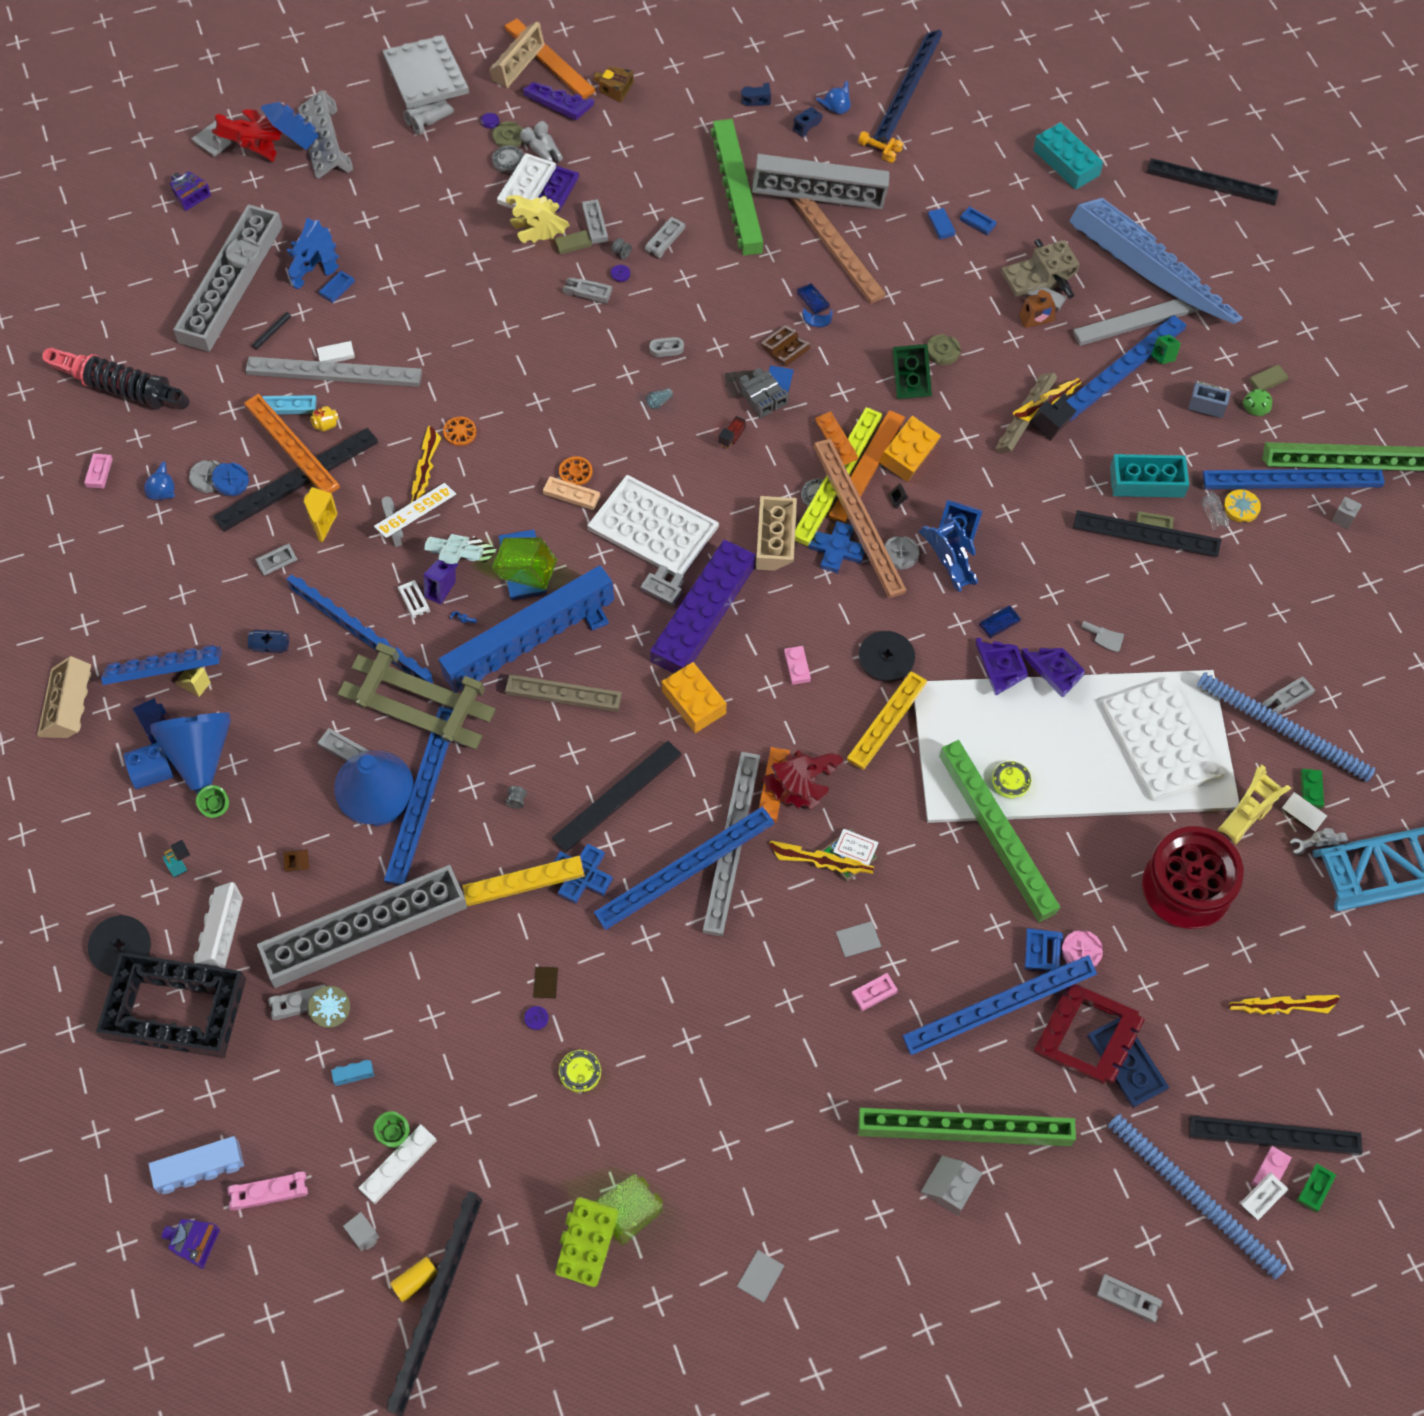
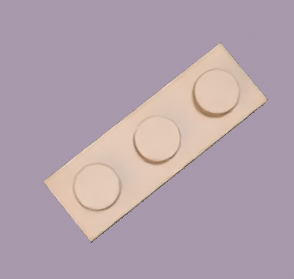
(571, 493)

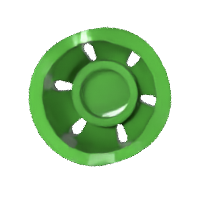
(1258, 398)
(215, 803)
(392, 1133)

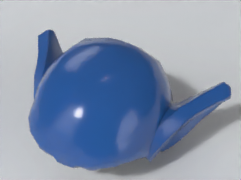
(837, 99)
(160, 484)

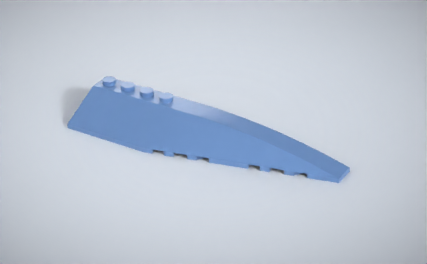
(1139, 251)

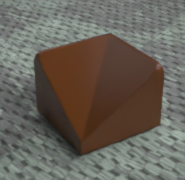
(296, 860)

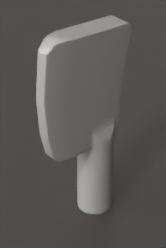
(1105, 638)

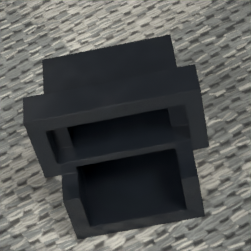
(1053, 418)

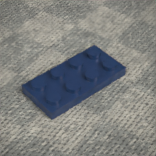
(1138, 1075)

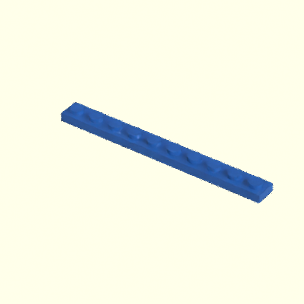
(1123, 366)
(1293, 478)
(354, 626)
(418, 806)
(683, 868)
(999, 1004)

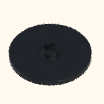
(873, 658)
(106, 936)

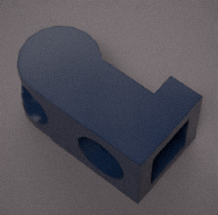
(756, 96)
(806, 121)

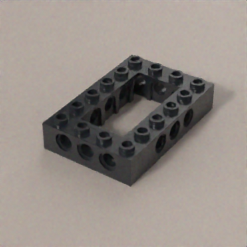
(133, 969)

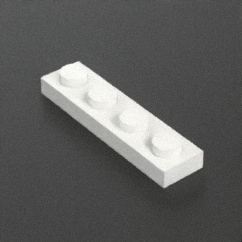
(397, 1164)

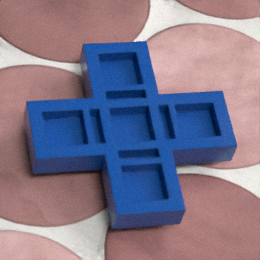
(837, 547)
(594, 879)

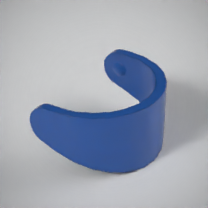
(817, 320)

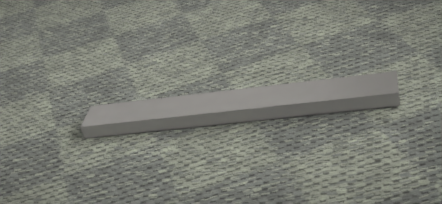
(1132, 321)

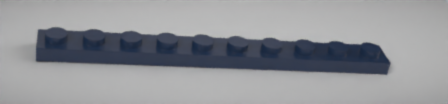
(907, 86)

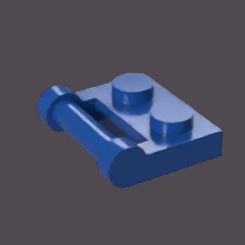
(1037, 949)

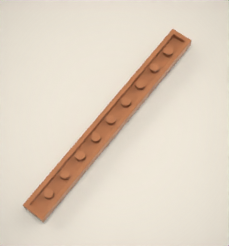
(839, 249)
(859, 518)

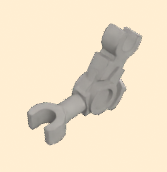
(1321, 838)

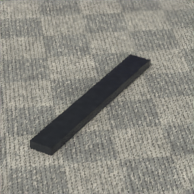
(1212, 181)
(1147, 533)
(616, 797)
(1275, 1135)

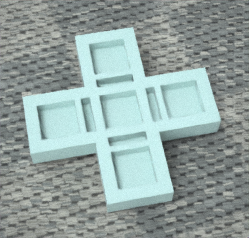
(453, 549)

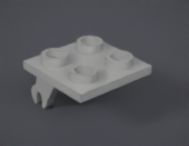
(211, 142)

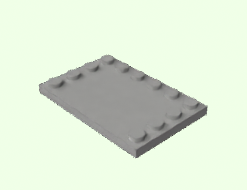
(425, 71)

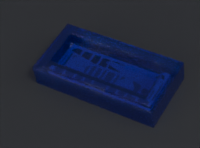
(813, 298)
(1000, 621)

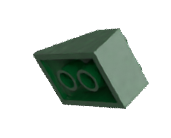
(911, 371)

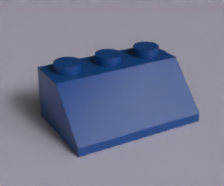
(290, 123)

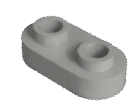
(666, 347)

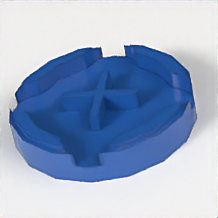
(230, 479)

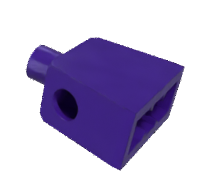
(439, 580)

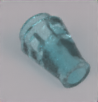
(658, 398)

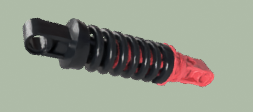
(118, 379)

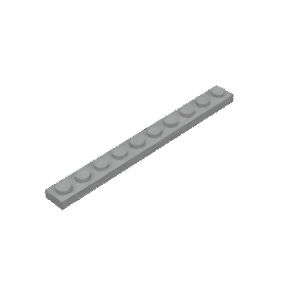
(334, 371)
(728, 864)

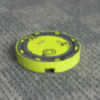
(1011, 779)
(580, 1071)

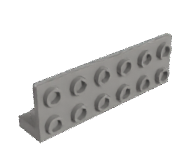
(325, 149)

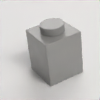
(1346, 513)
(361, 1232)

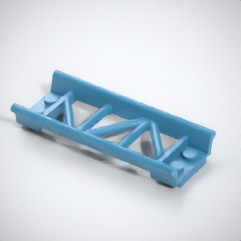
(1347, 882)

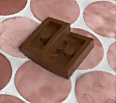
(785, 345)

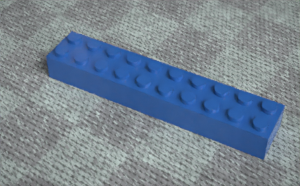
(528, 628)

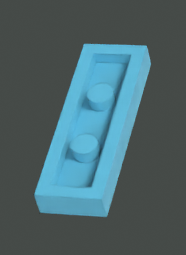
(292, 404)

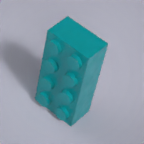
(1068, 155)
(1149, 475)

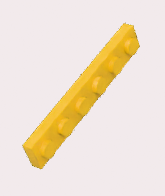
(887, 720)
(523, 881)

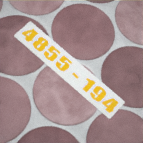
(415, 510)

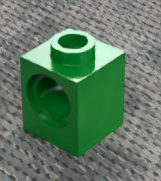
(1166, 349)

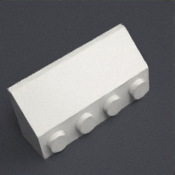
(219, 926)

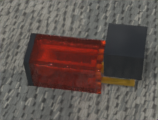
(732, 433)

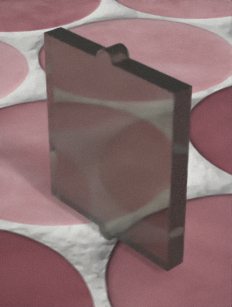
(732, 382)

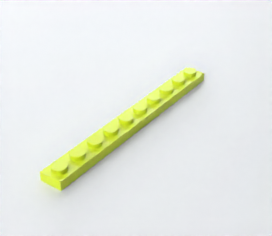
(826, 494)

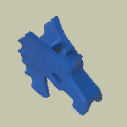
(313, 247)
(949, 546)

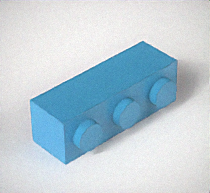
(352, 1072)

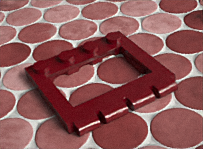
(1113, 1054)

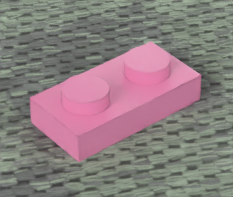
(98, 471)
(797, 665)
(874, 992)
(1274, 1162)

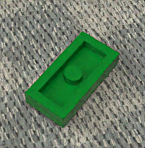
(1312, 787)
(1316, 1188)

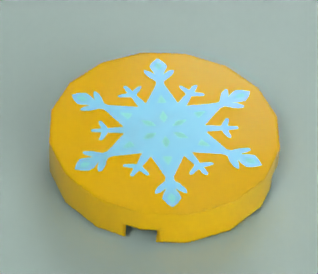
(1242, 506)

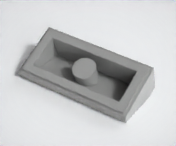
(276, 559)

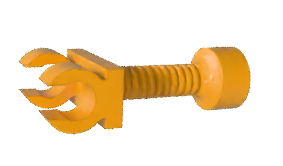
(887, 155)

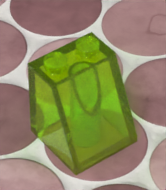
(525, 562)
(635, 1206)

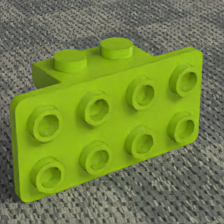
(586, 1241)

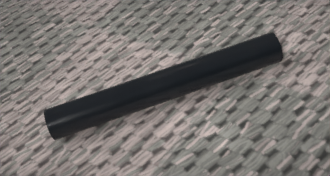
(280, 322)

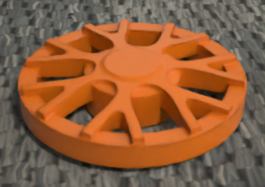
(459, 431)
(576, 470)

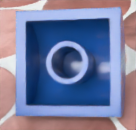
(965, 515)
(148, 765)

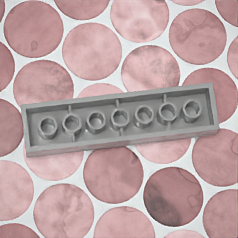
(820, 181)

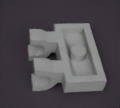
(661, 589)

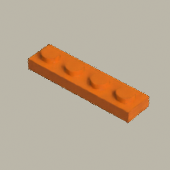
(833, 431)
(767, 798)

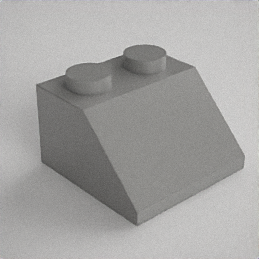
(951, 1184)

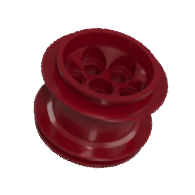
(1211, 861)

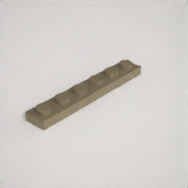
(1018, 426)
(563, 693)

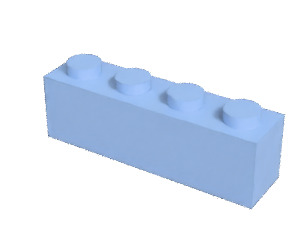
(196, 1165)

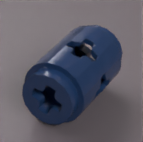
(278, 644)

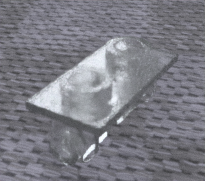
(1213, 509)

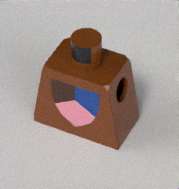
(1037, 309)

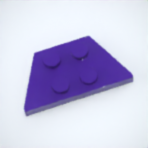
(1002, 664)
(1055, 667)

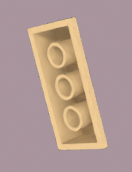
(517, 55)
(776, 532)
(64, 699)

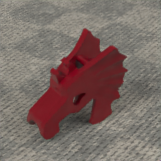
(794, 779)

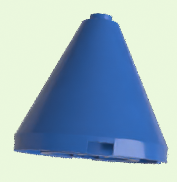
(193, 745)
(373, 787)

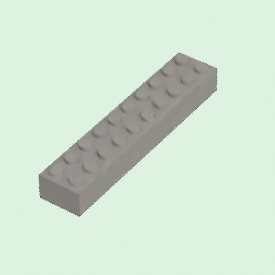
(225, 283)
(362, 926)

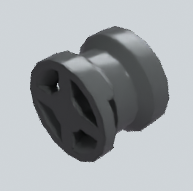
(621, 248)
(515, 797)

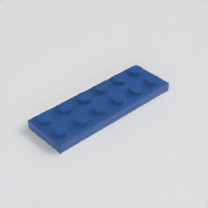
(161, 665)

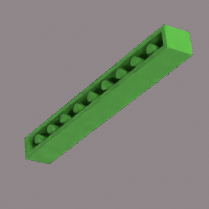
(737, 186)
(1344, 456)
(999, 831)
(966, 1127)

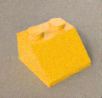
(321, 511)

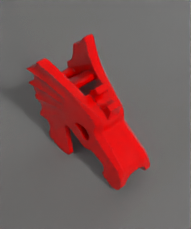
(253, 135)

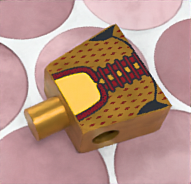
(615, 82)

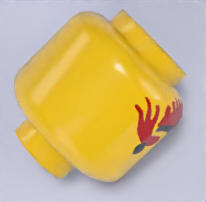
(324, 418)

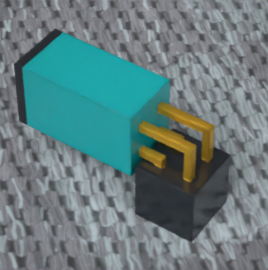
(174, 859)

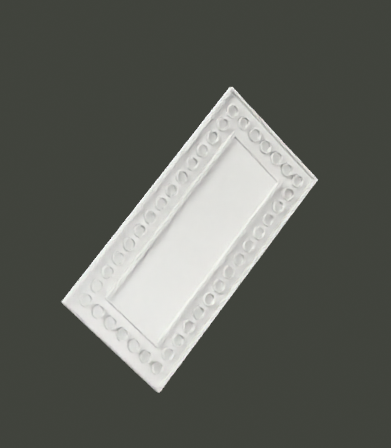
(1063, 742)

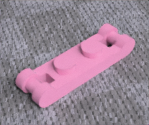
(267, 1191)

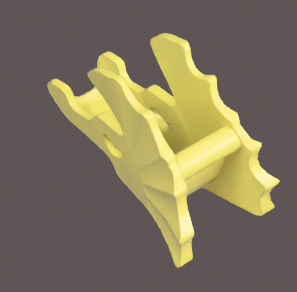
(537, 214)
(1249, 809)

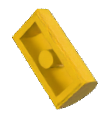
(414, 1279)

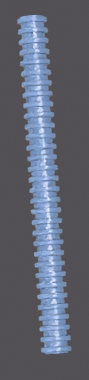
(1286, 727)
(1197, 1197)

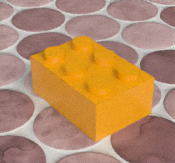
(909, 448)
(694, 697)

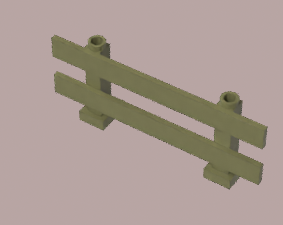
(461, 704)

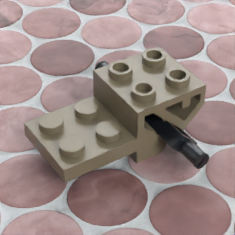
(1048, 269)

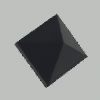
(897, 495)

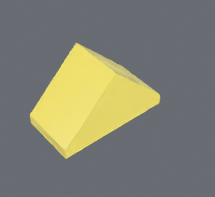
(194, 680)

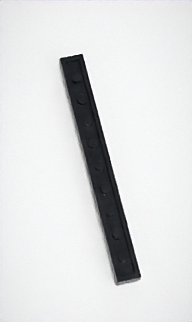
(293, 481)
(432, 1310)

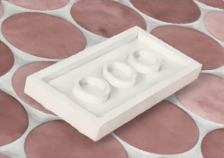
(527, 179)

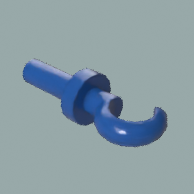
(463, 617)

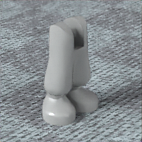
(427, 114)
(544, 144)

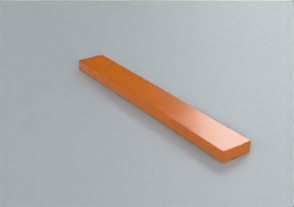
(555, 64)
(291, 444)
(870, 460)

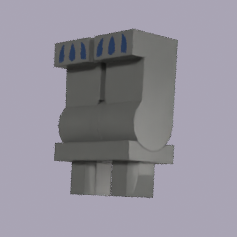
(763, 392)

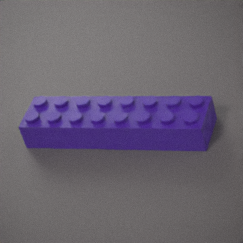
(703, 607)

